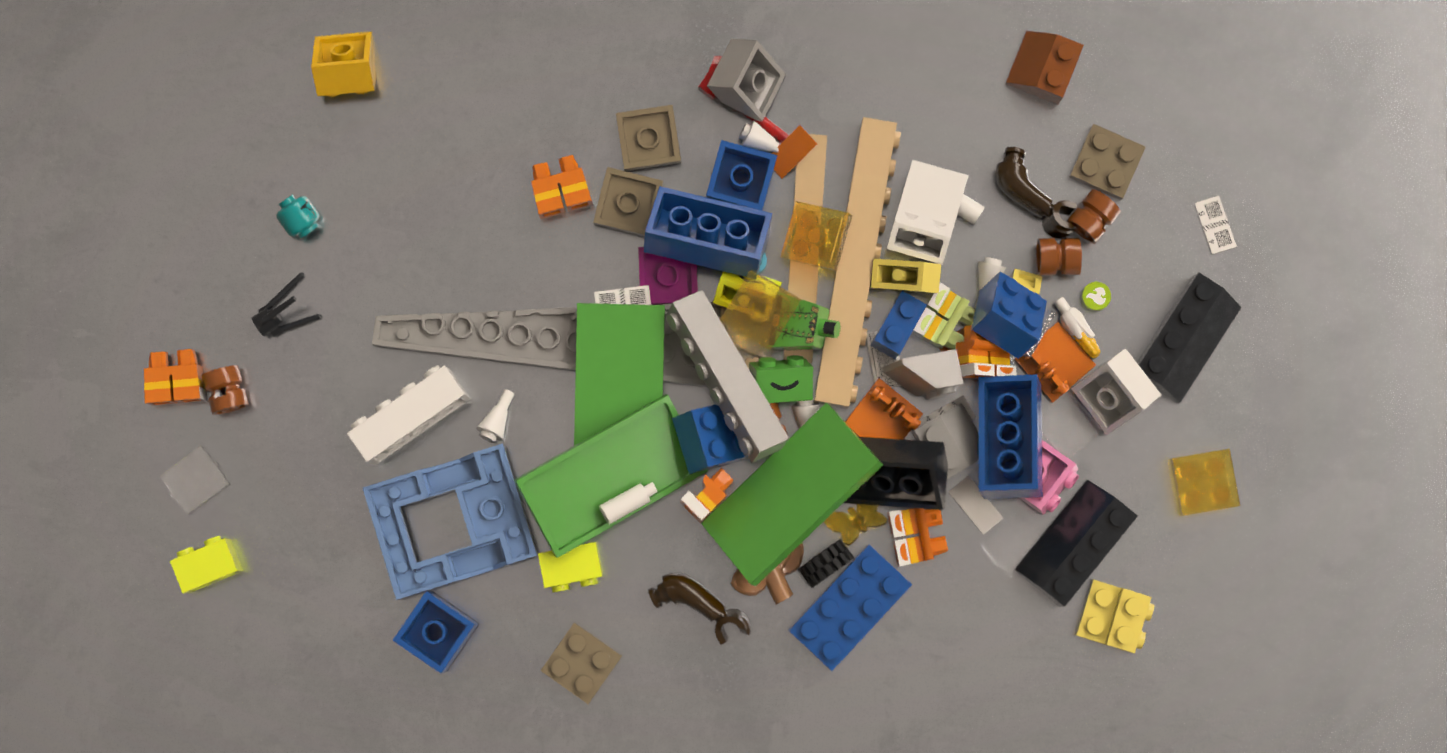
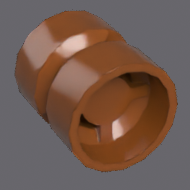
(1096, 213)
(1062, 256)
(226, 380)

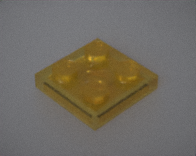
(816, 236)
(760, 309)
(1205, 482)

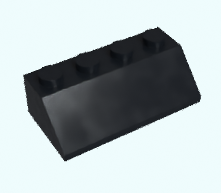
(1188, 336)
(910, 475)
(1076, 543)

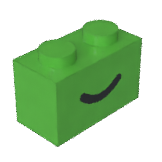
(784, 379)

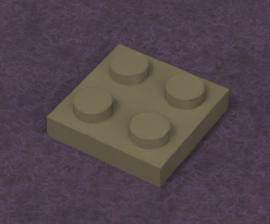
(648, 137)
(1107, 161)
(626, 201)
(581, 663)

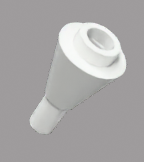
(757, 138)
(988, 270)
(804, 411)
(494, 423)

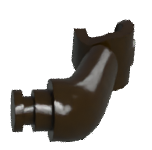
(1014, 182)
(687, 591)

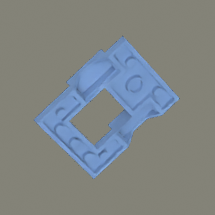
(489, 509)

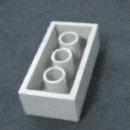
(408, 415)

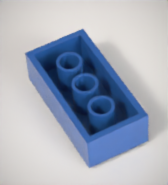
(707, 232)
(1010, 436)
(850, 607)

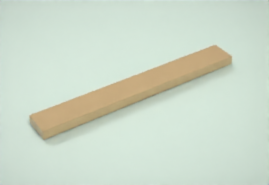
(809, 190)

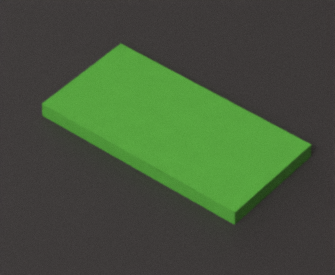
(616, 363)
(572, 485)
(791, 494)

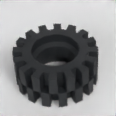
(826, 563)

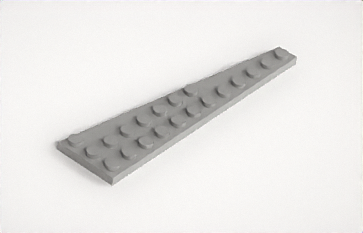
(516, 336)

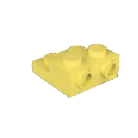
(1114, 616)

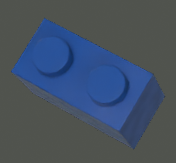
(898, 325)

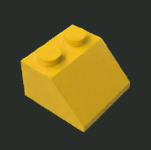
(343, 64)

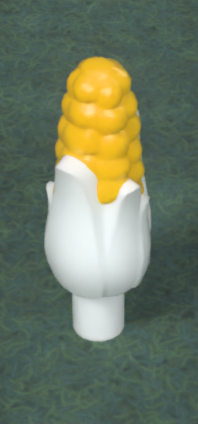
(1077, 327)

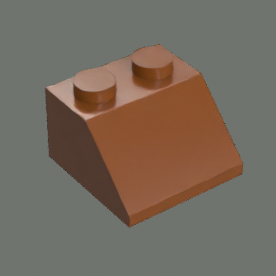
(1044, 65)

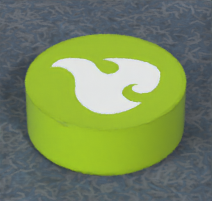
(1096, 296)

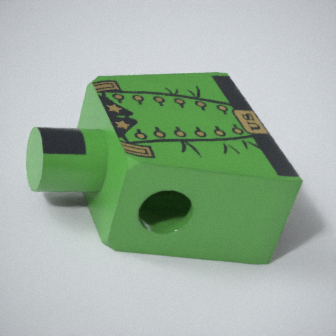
(807, 328)

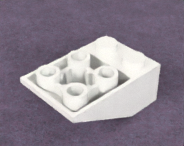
(927, 212)

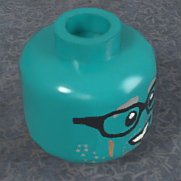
(297, 216)

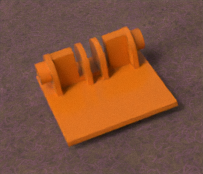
(1057, 362)
(884, 414)

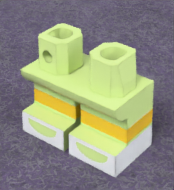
(942, 316)

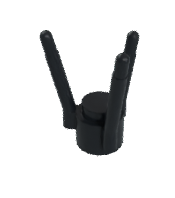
(268, 318)

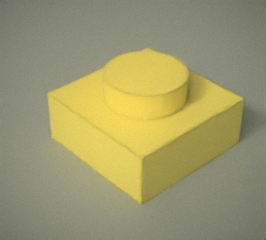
(1027, 279)

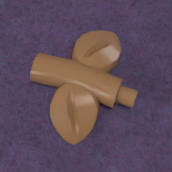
(774, 580)

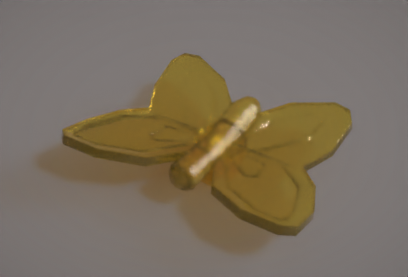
(858, 521)

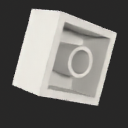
(1116, 391)

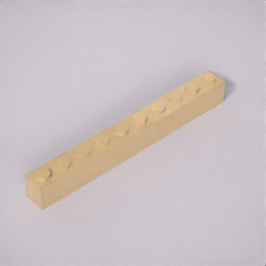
(854, 272)

